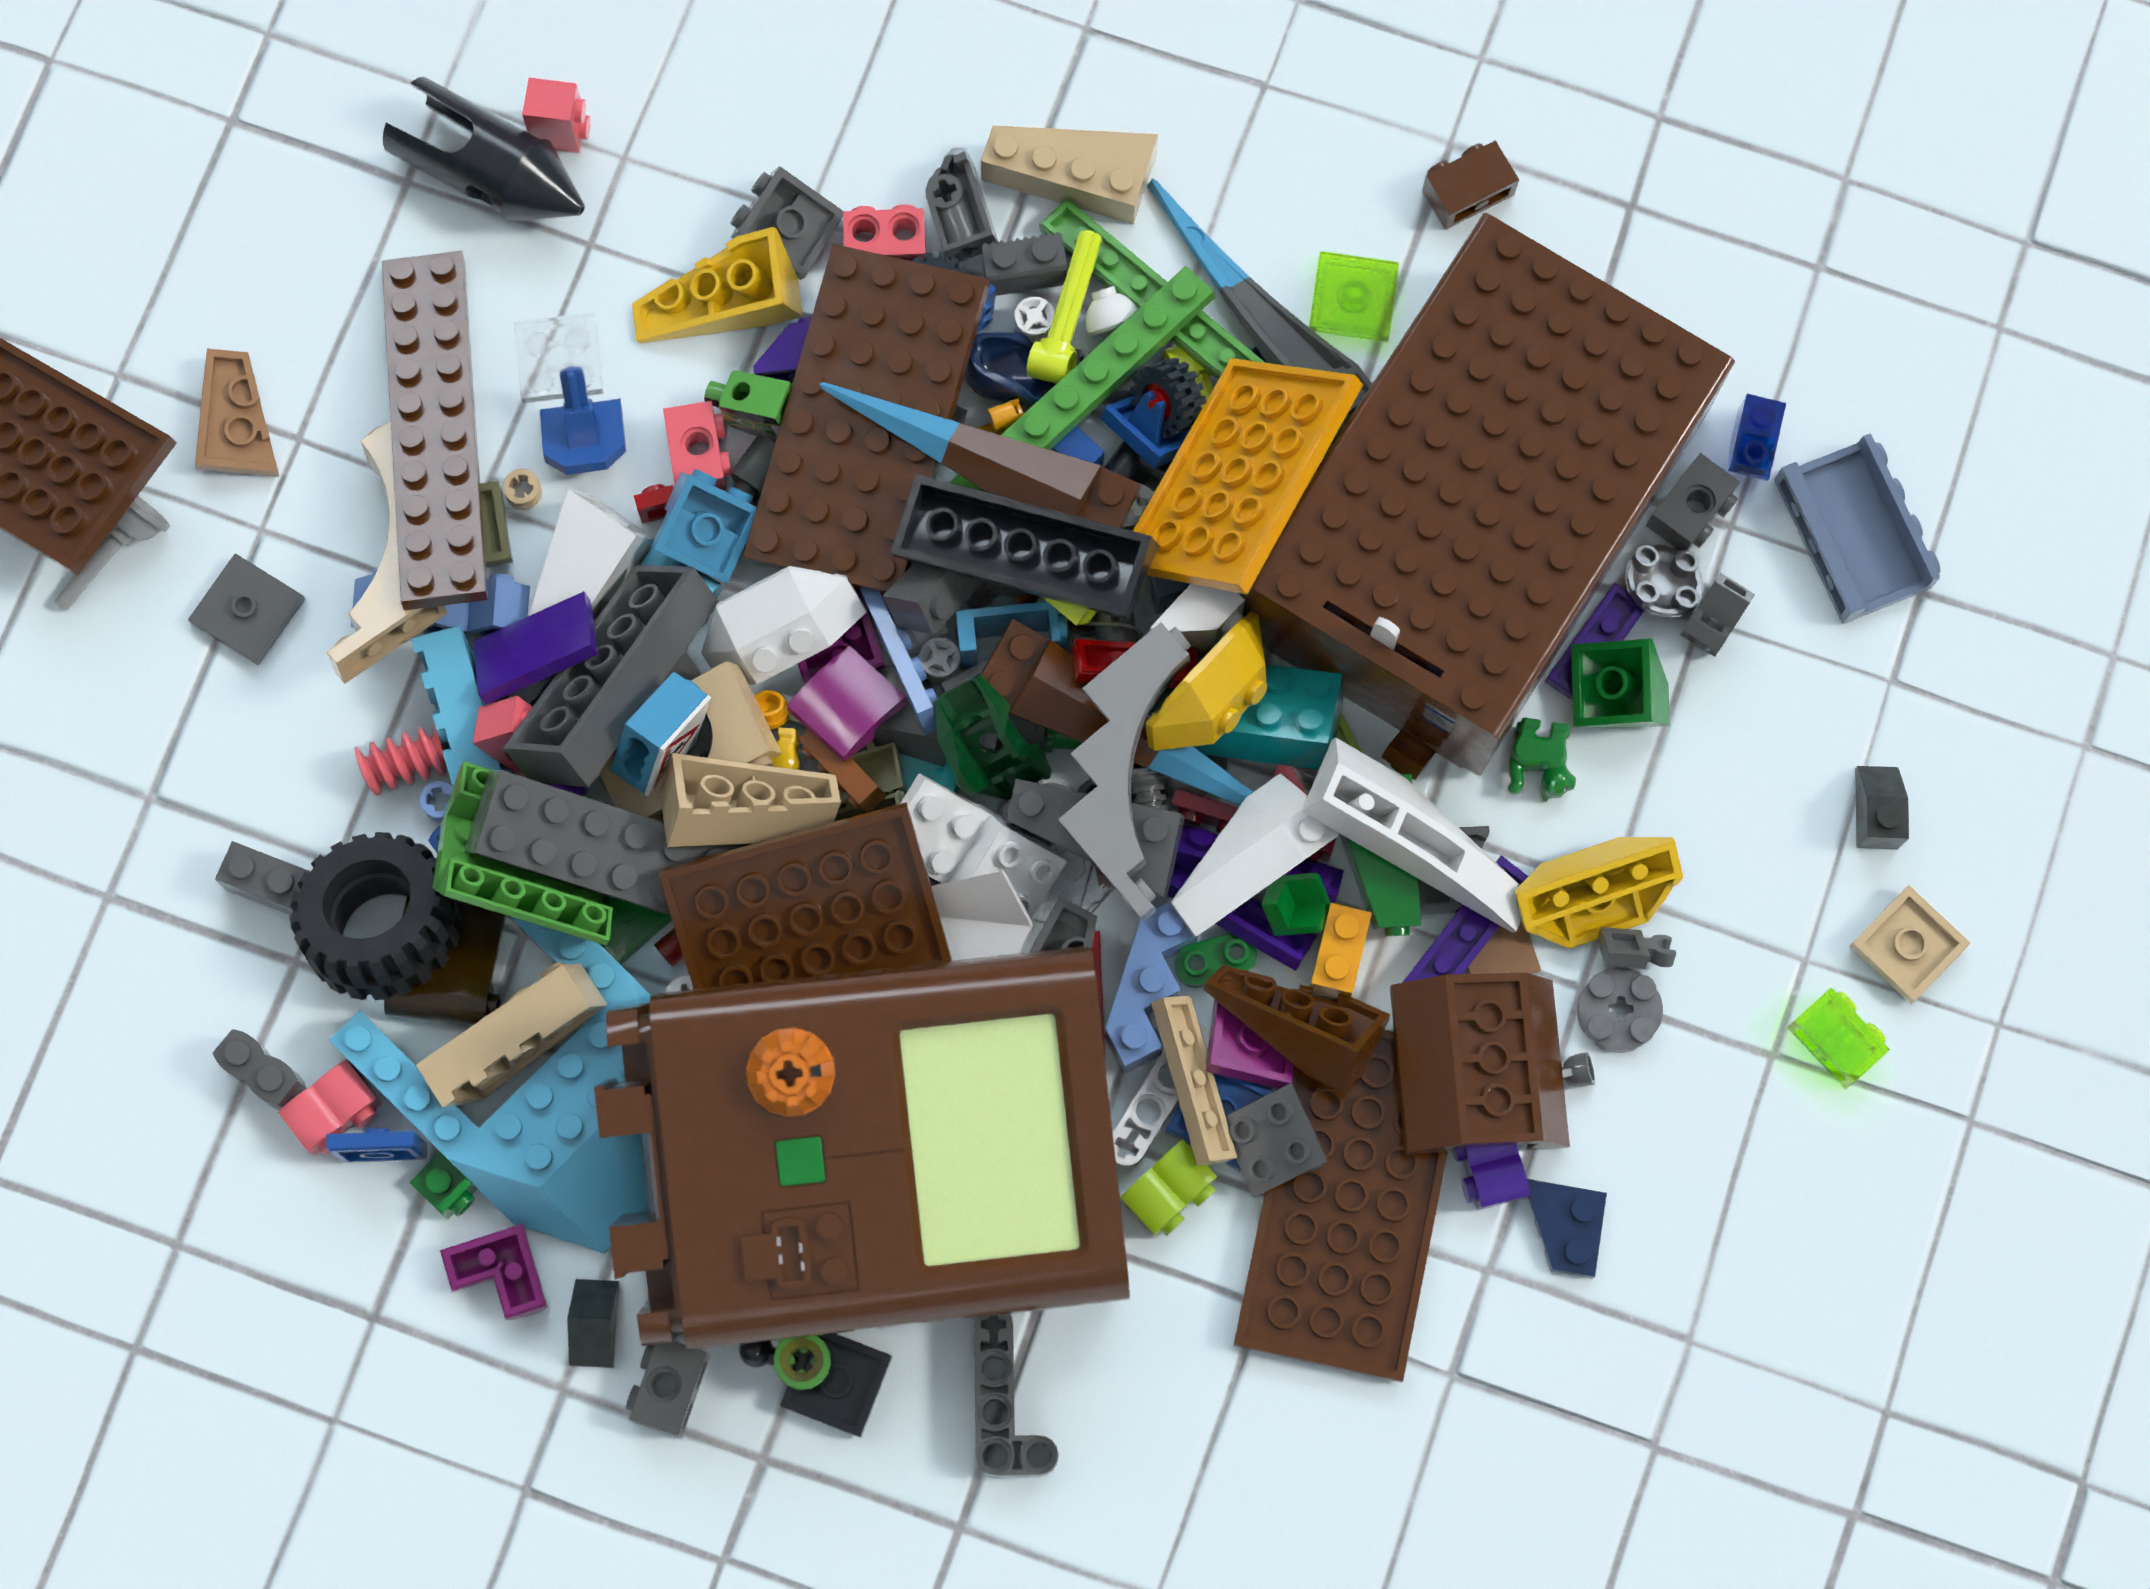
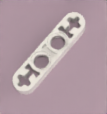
(1152, 1091)

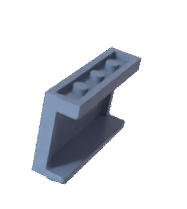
(1858, 529)

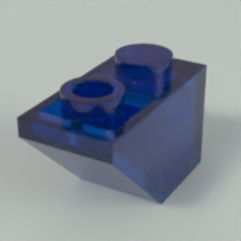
(1755, 436)

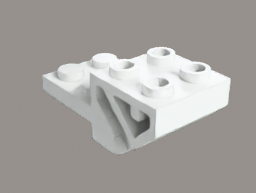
(971, 841)

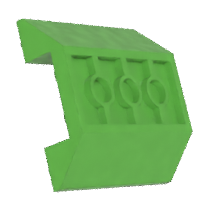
(506, 887)

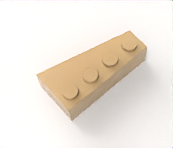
(741, 802)

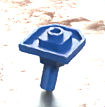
(582, 432)

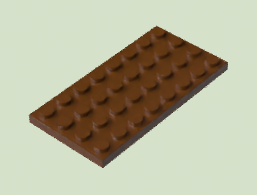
(834, 473)
(1348, 1243)

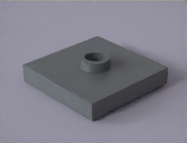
(246, 609)

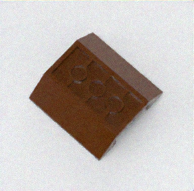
(1479, 1062)

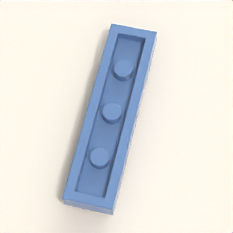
(908, 670)

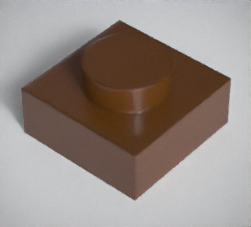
(1408, 754)

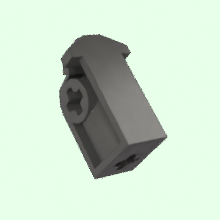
(965, 220)

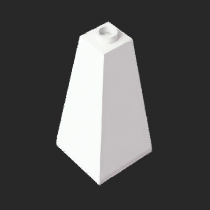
(589, 553)

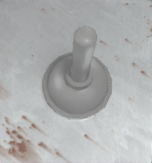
(138, 522)

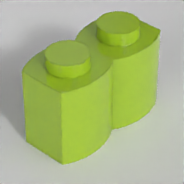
(1168, 1189)

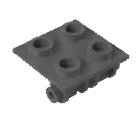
(1274, 1140)

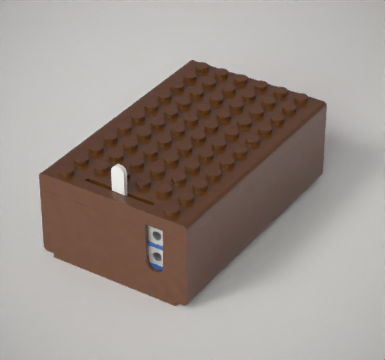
(1483, 492)

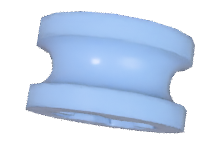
(428, 793)

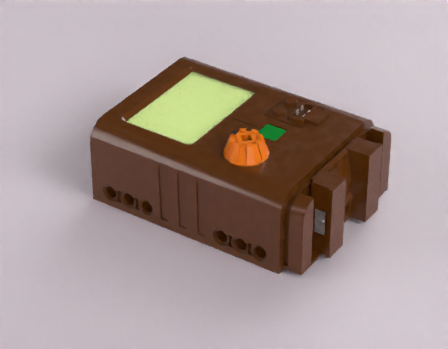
(868, 1149)

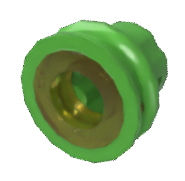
(785, 1361)

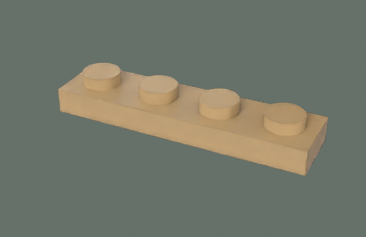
(1194, 1086)

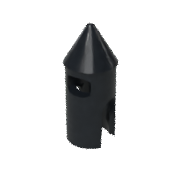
(497, 165)

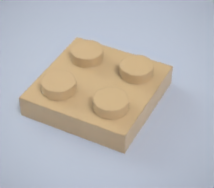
(1910, 944)

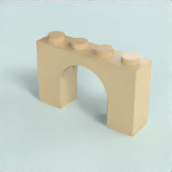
(737, 731)

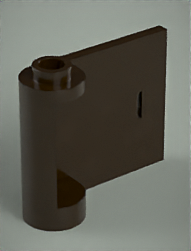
(464, 986)

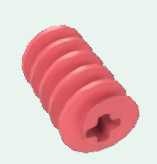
(402, 760)

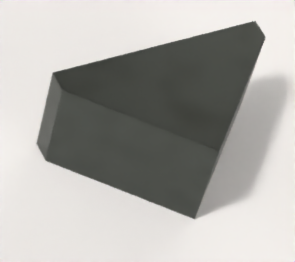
(592, 1323)

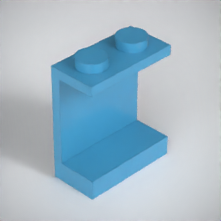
(994, 620)

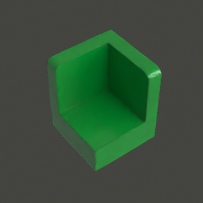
(1296, 904)

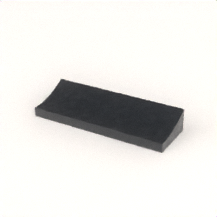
(1024, 547)

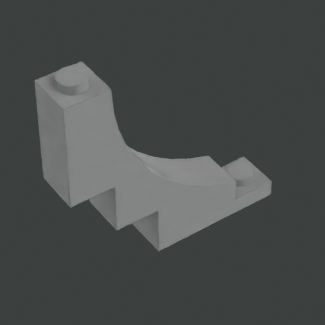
(1104, 817)

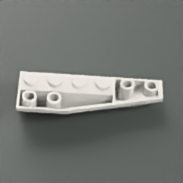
(1409, 831)

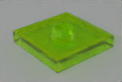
(1353, 296)

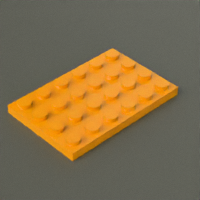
(1243, 471)

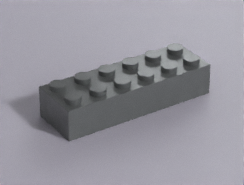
(587, 705)
(576, 840)

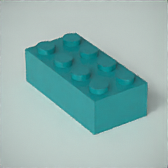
(1289, 723)

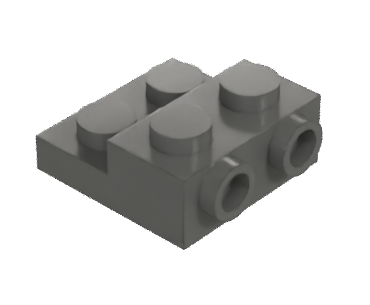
(797, 212)

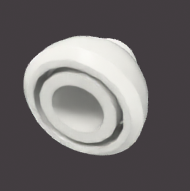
(1108, 311)

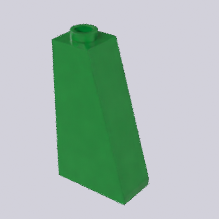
(1385, 889)

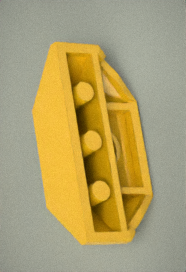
(1214, 692)
(1599, 887)

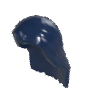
(1000, 368)

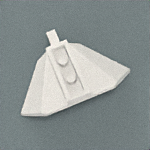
(982, 916)

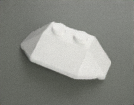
(781, 621)

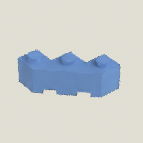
(505, 606)
(1143, 982)

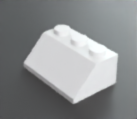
(1203, 615)

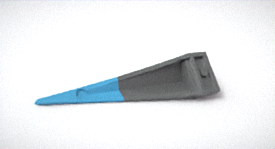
(1272, 328)

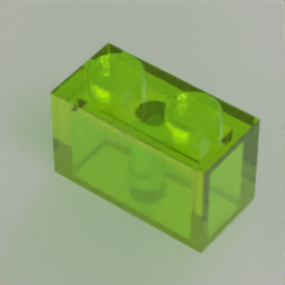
(1839, 1037)

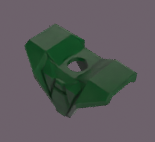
(962, 719)

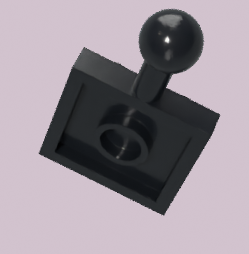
(845, 1394)

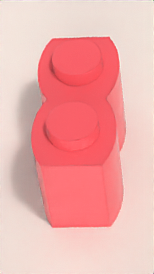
(331, 1107)

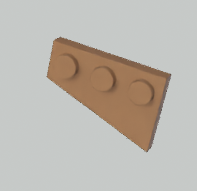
(232, 419)

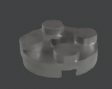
(1602, 1026)

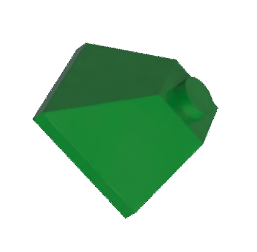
(1619, 685)

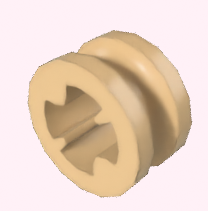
(516, 477)

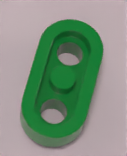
(1213, 954)

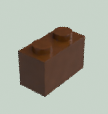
(1469, 183)

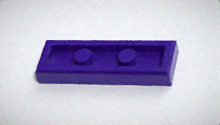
(1609, 622)

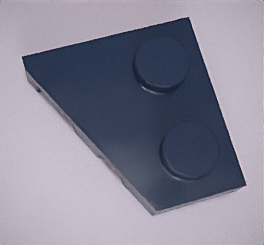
(1569, 1225)

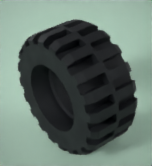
(346, 881)

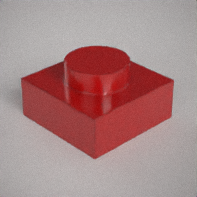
(652, 502)

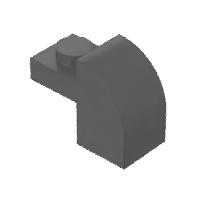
(1717, 614)

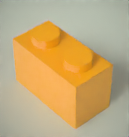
(1340, 951)

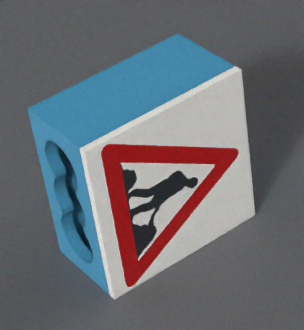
(661, 726)

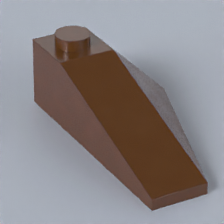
(1313, 1032)

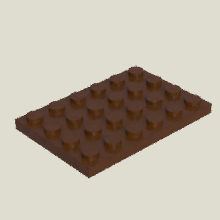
(67, 460)
(808, 904)

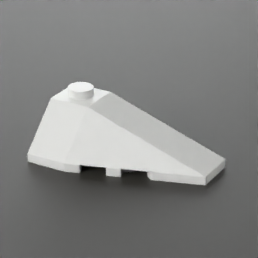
(1250, 853)

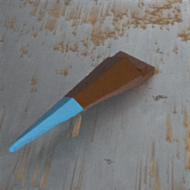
(1004, 464)
(1042, 689)

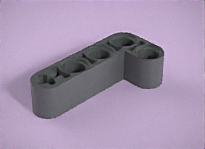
(1003, 1392)

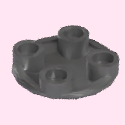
(1664, 580)

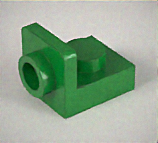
(444, 1187)

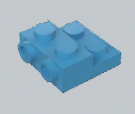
(705, 525)

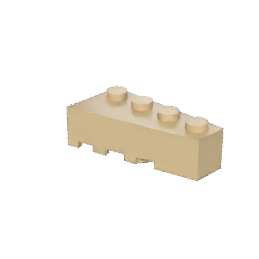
(1090, 168)
(512, 1036)

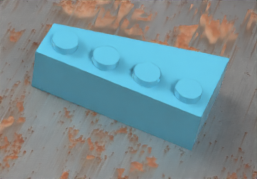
(454, 692)

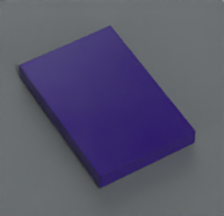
(535, 648)

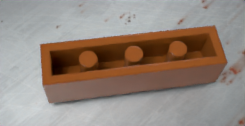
(849, 775)

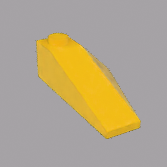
(732, 291)

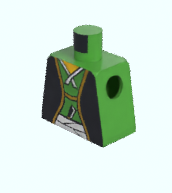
(751, 402)

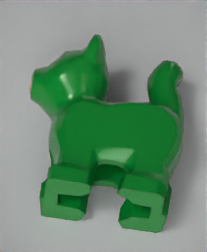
(1543, 755)

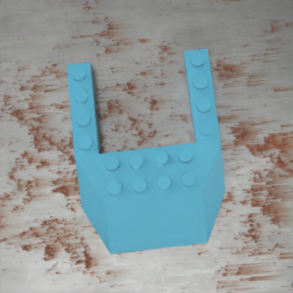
(543, 1146)

